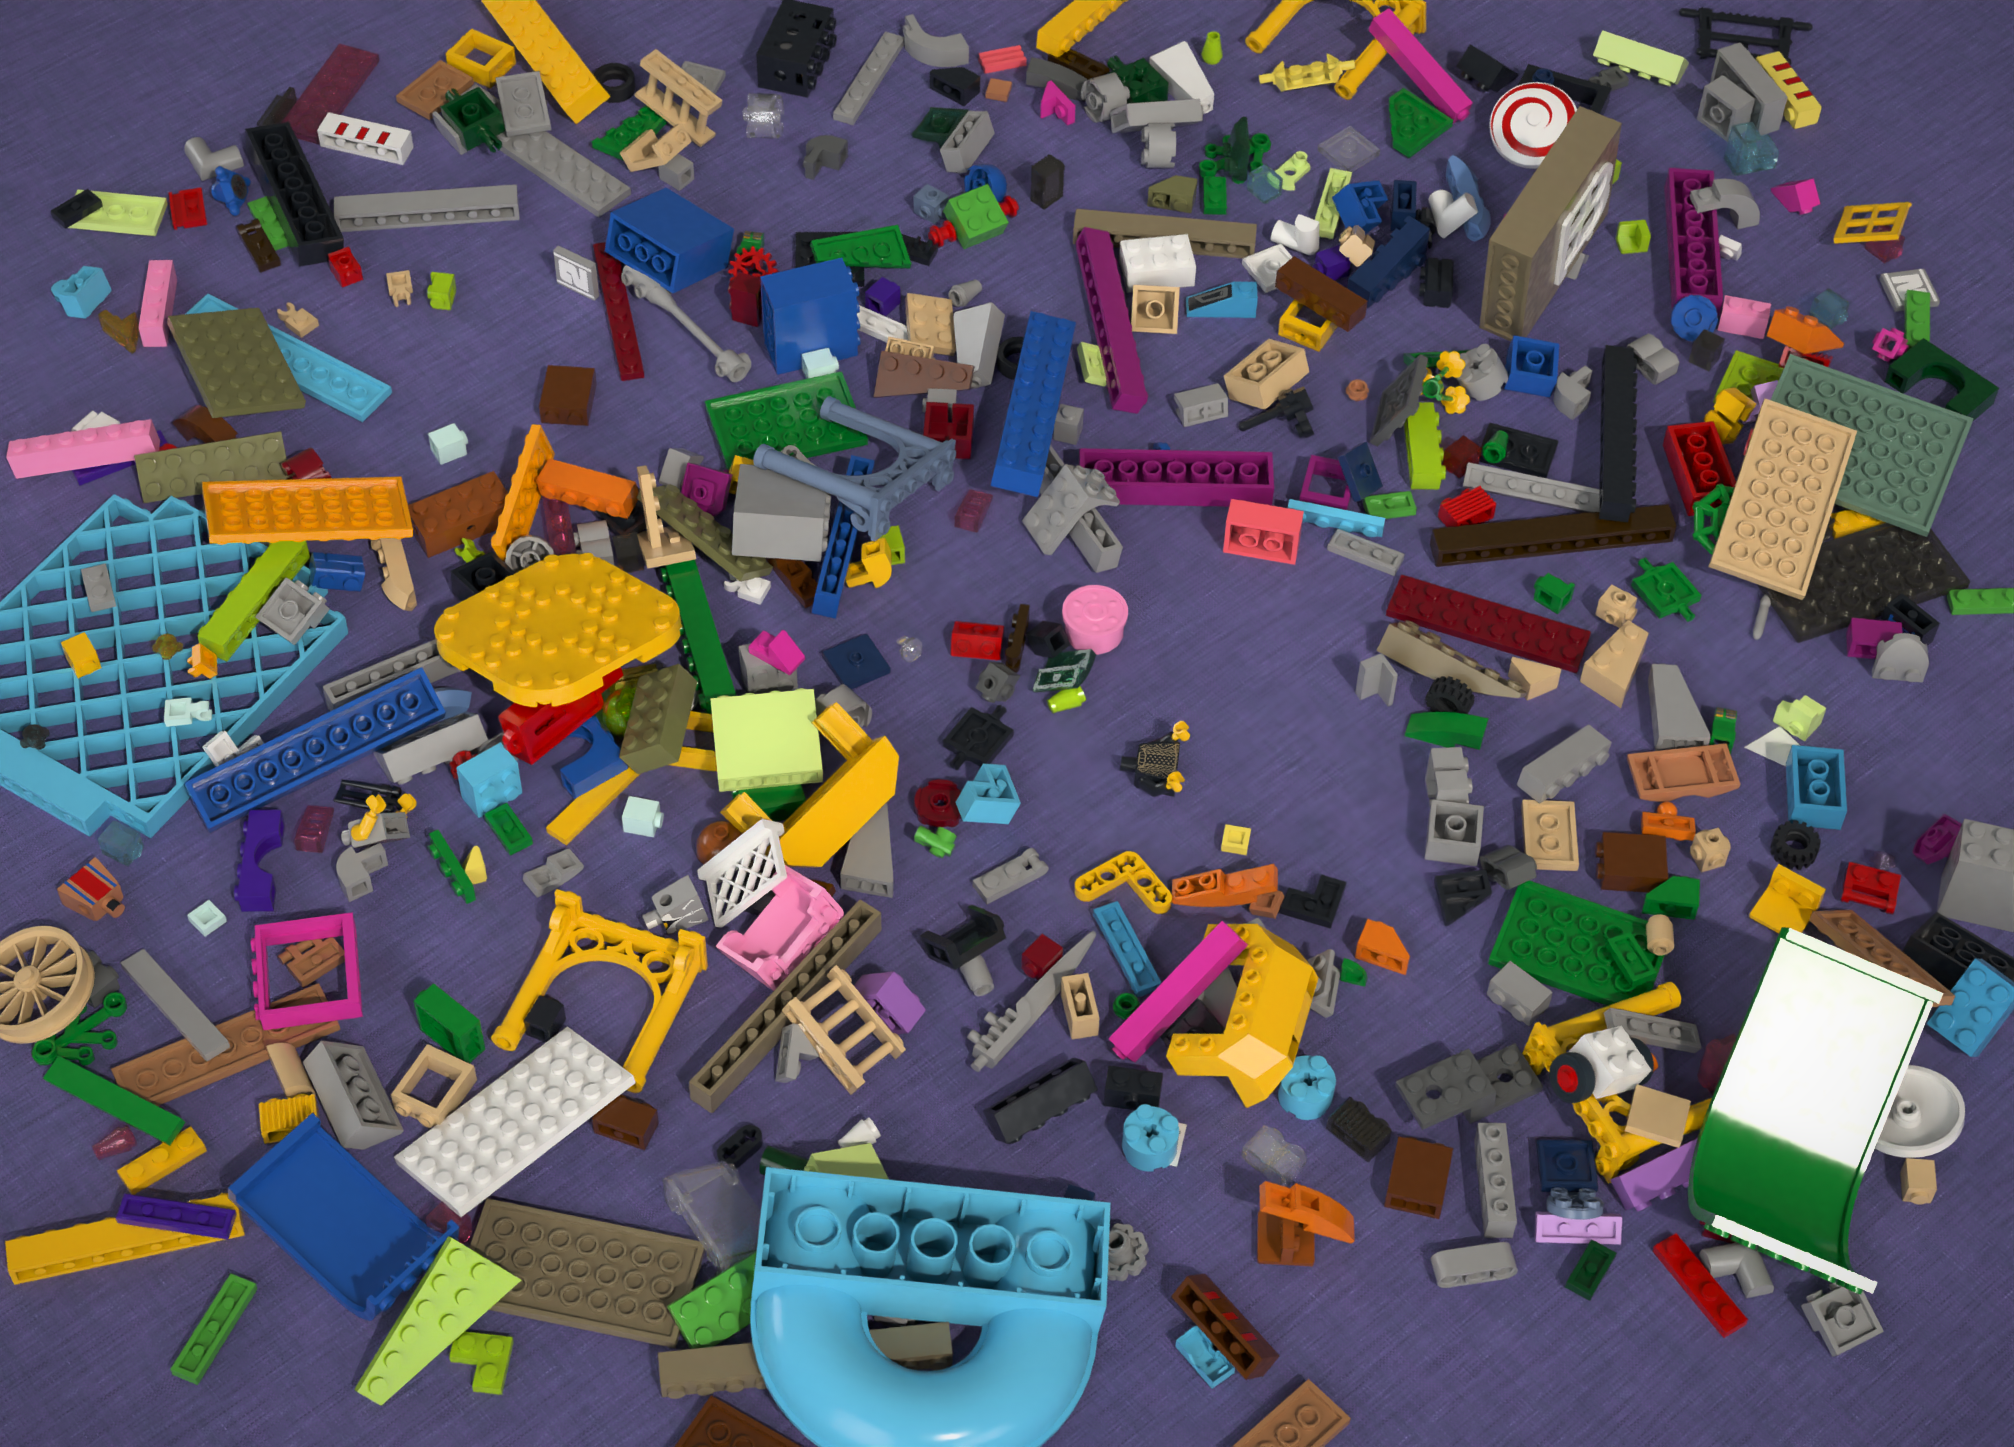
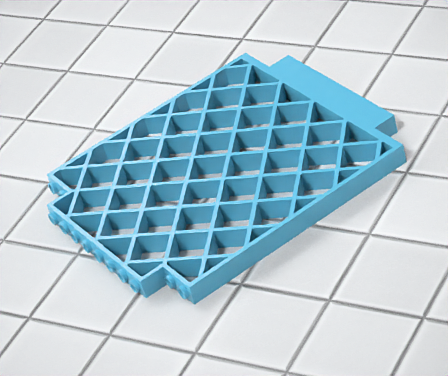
(82, 797)

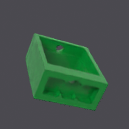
(449, 1024)

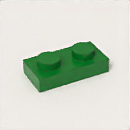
(1214, 195)
(508, 829)
(1631, 959)

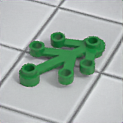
(1258, 145)
(79, 1034)

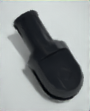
(1426, 217)

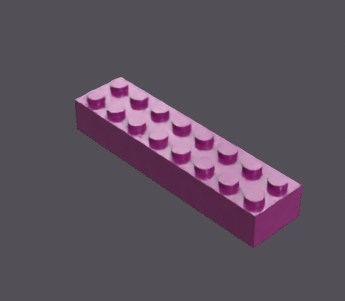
(1692, 239)
(1184, 476)

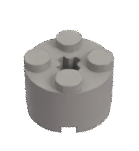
(1103, 96)
(1159, 145)
(1482, 373)
(849, 701)

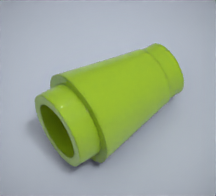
(1212, 49)
(1066, 700)

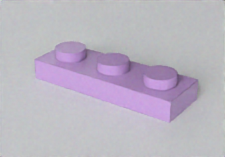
(1556, 1229)

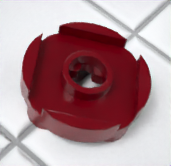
(935, 815)

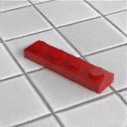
(1700, 1285)

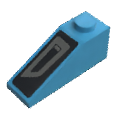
(1225, 301)

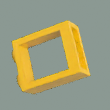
(485, 75)
(1293, 328)
(695, 757)

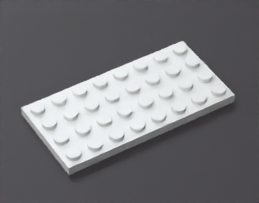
(514, 1121)

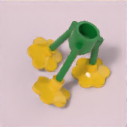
(1454, 398)

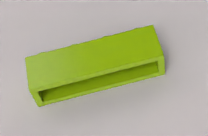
(1423, 448)

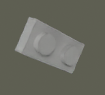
(98, 587)

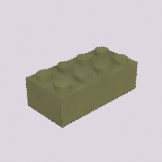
(658, 719)

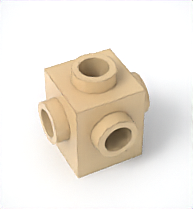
(1616, 606)
(1710, 849)

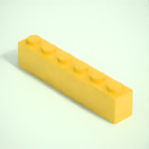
(1073, 24)

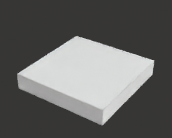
(1264, 265)

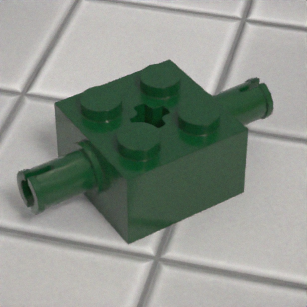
(1141, 79)
(473, 118)

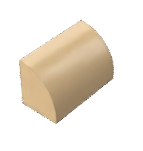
(289, 1070)

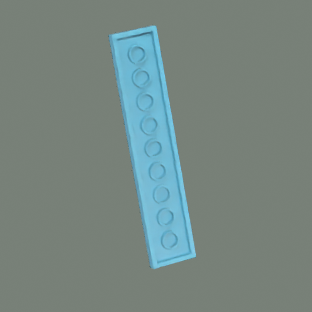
(318, 372)

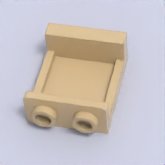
(650, 152)

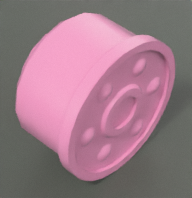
(1095, 618)

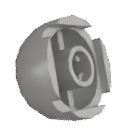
(527, 551)

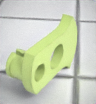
(1298, 164)

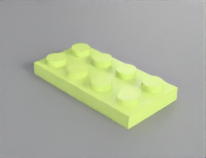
(125, 214)

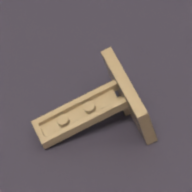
(659, 544)

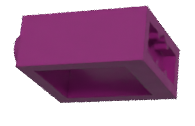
(1328, 468)

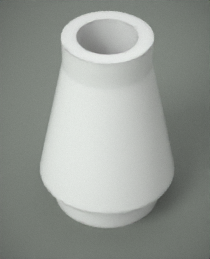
(862, 1133)

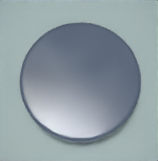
(1574, 1205)

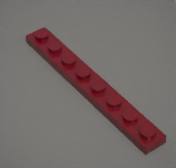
(619, 314)

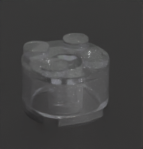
(764, 116)

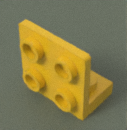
(1787, 901)

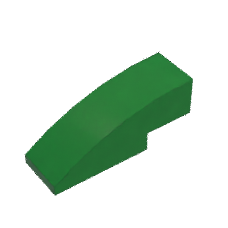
(1447, 729)

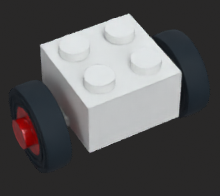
(1601, 1065)

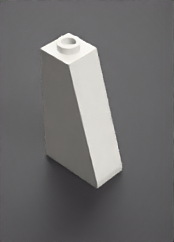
(1184, 75)

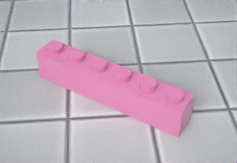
(82, 448)

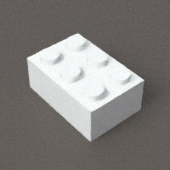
(1157, 262)

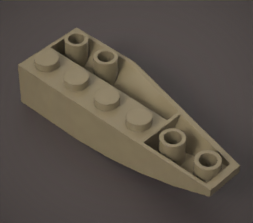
(1435, 659)

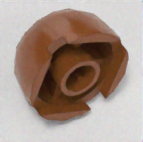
(714, 839)

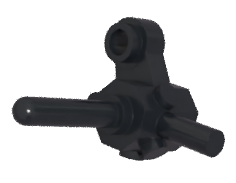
(1291, 405)

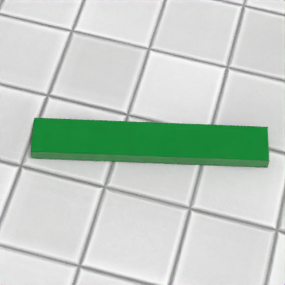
(114, 1100)

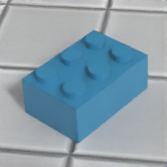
(1816, 786)
(1978, 1010)

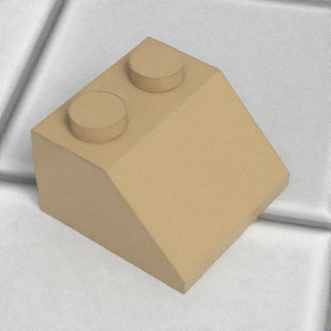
(1155, 309)

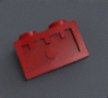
(977, 640)

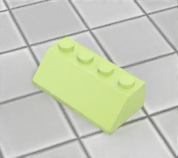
(1640, 58)

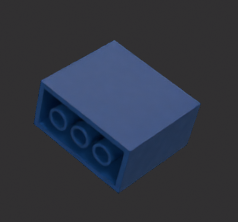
(669, 240)
(810, 312)

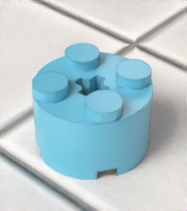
(1307, 1088)
(1150, 1138)

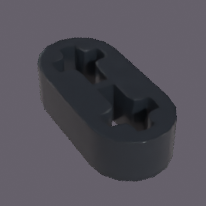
(737, 1145)

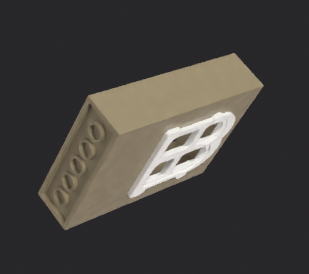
(1549, 225)

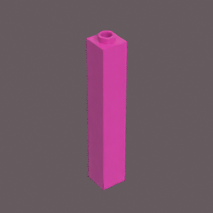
(1420, 66)
(1177, 992)

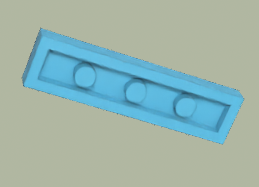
(1338, 518)

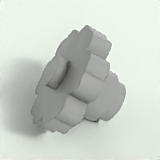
(1126, 1252)

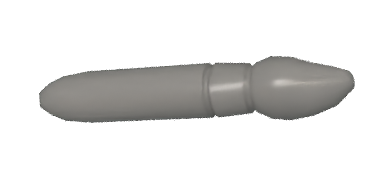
(1761, 617)

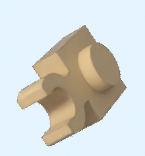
(400, 286)
(298, 321)

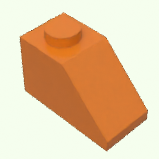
(1382, 947)

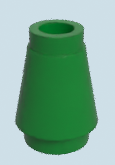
(1495, 448)

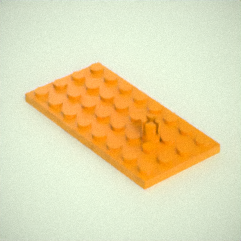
(306, 510)

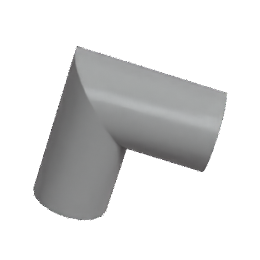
(206, 161)
(1743, 1262)

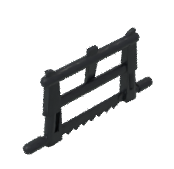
(1705, 35)

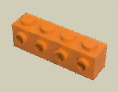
(587, 488)

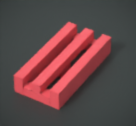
(1002, 59)

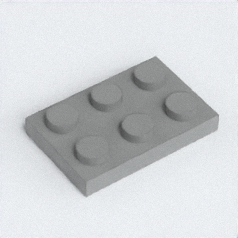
(523, 103)

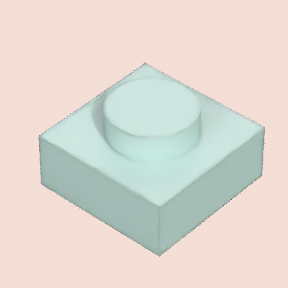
(207, 918)

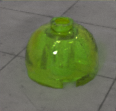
(617, 710)

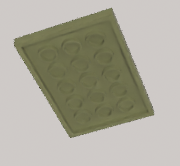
(236, 362)

